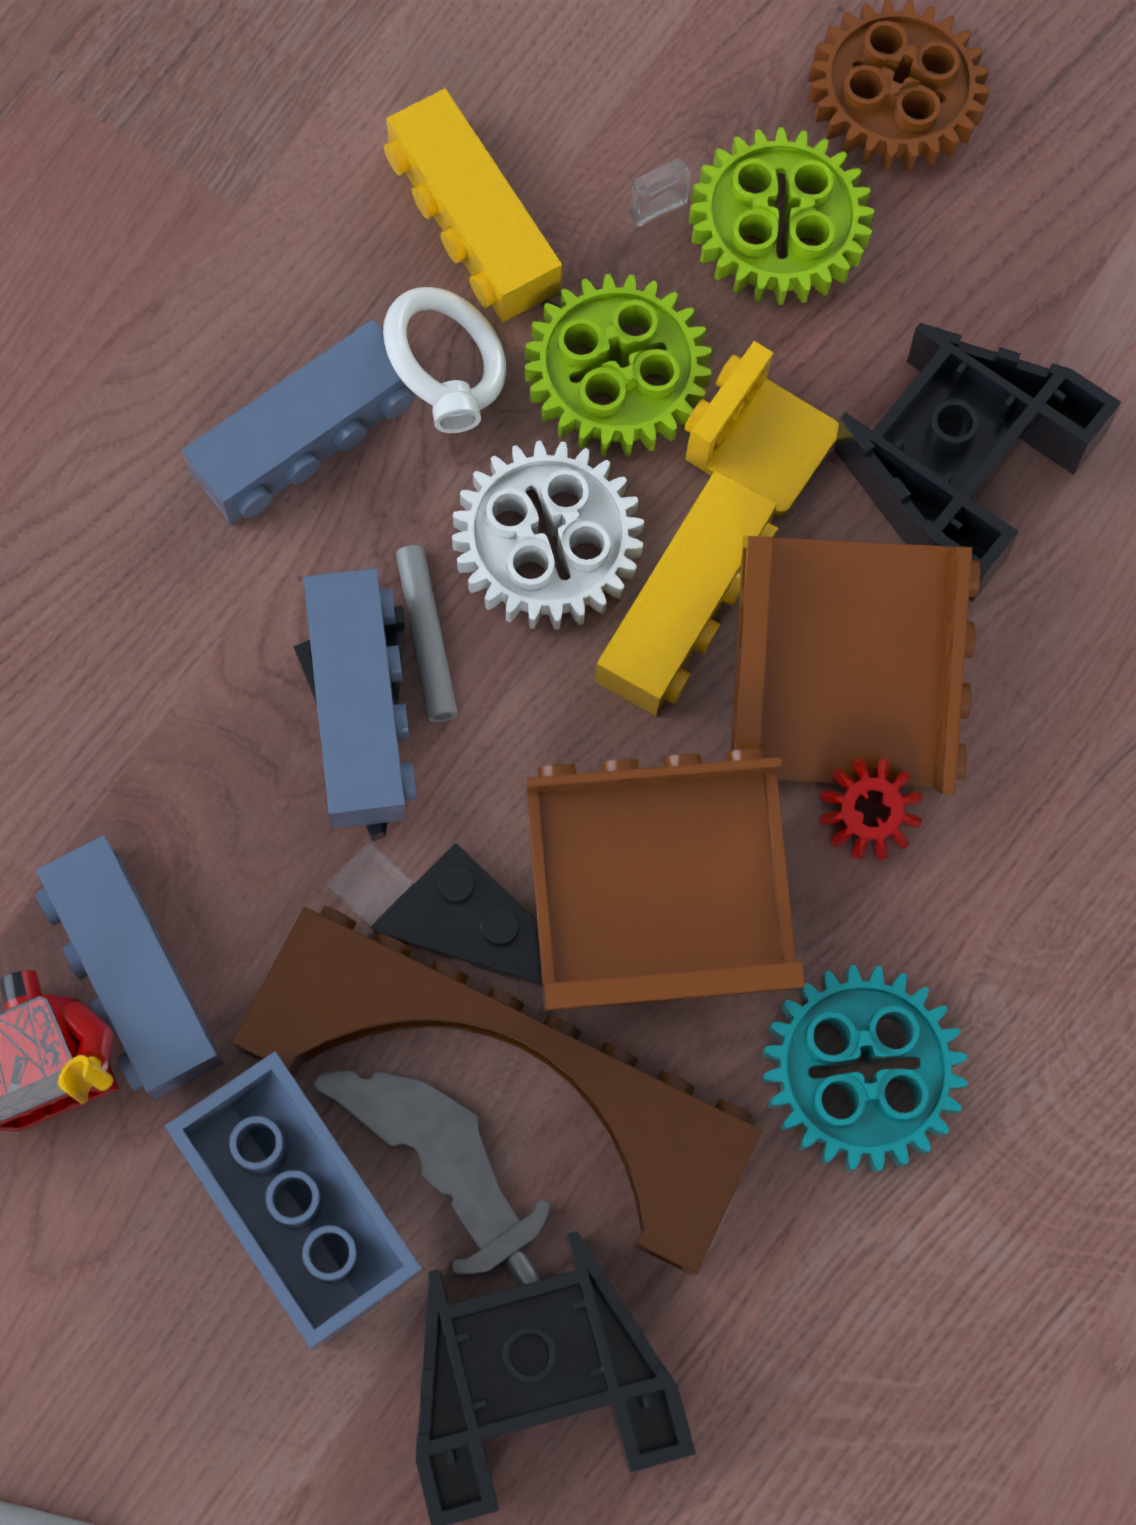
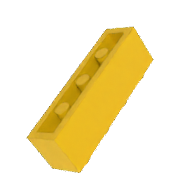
(472, 205)
(684, 596)

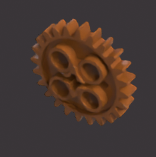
(898, 85)

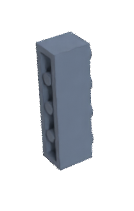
(298, 425)
(356, 699)
(128, 968)

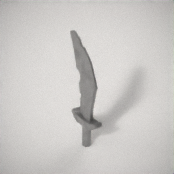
(452, 1161)

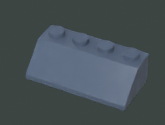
(293, 1200)

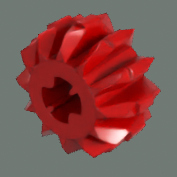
(887, 797)

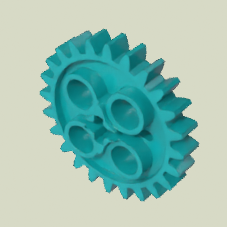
(872, 1124)

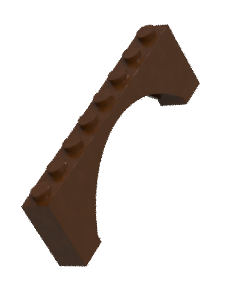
(674, 1147)

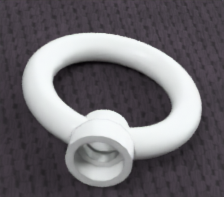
(453, 402)

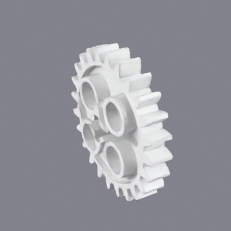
(597, 519)

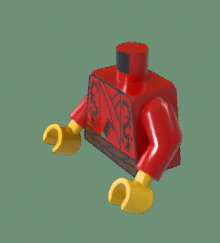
(50, 1054)

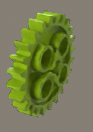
(728, 213)
(617, 364)

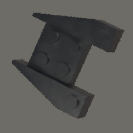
(957, 433)
(528, 1362)

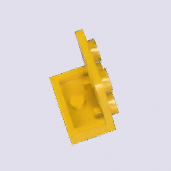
(759, 431)

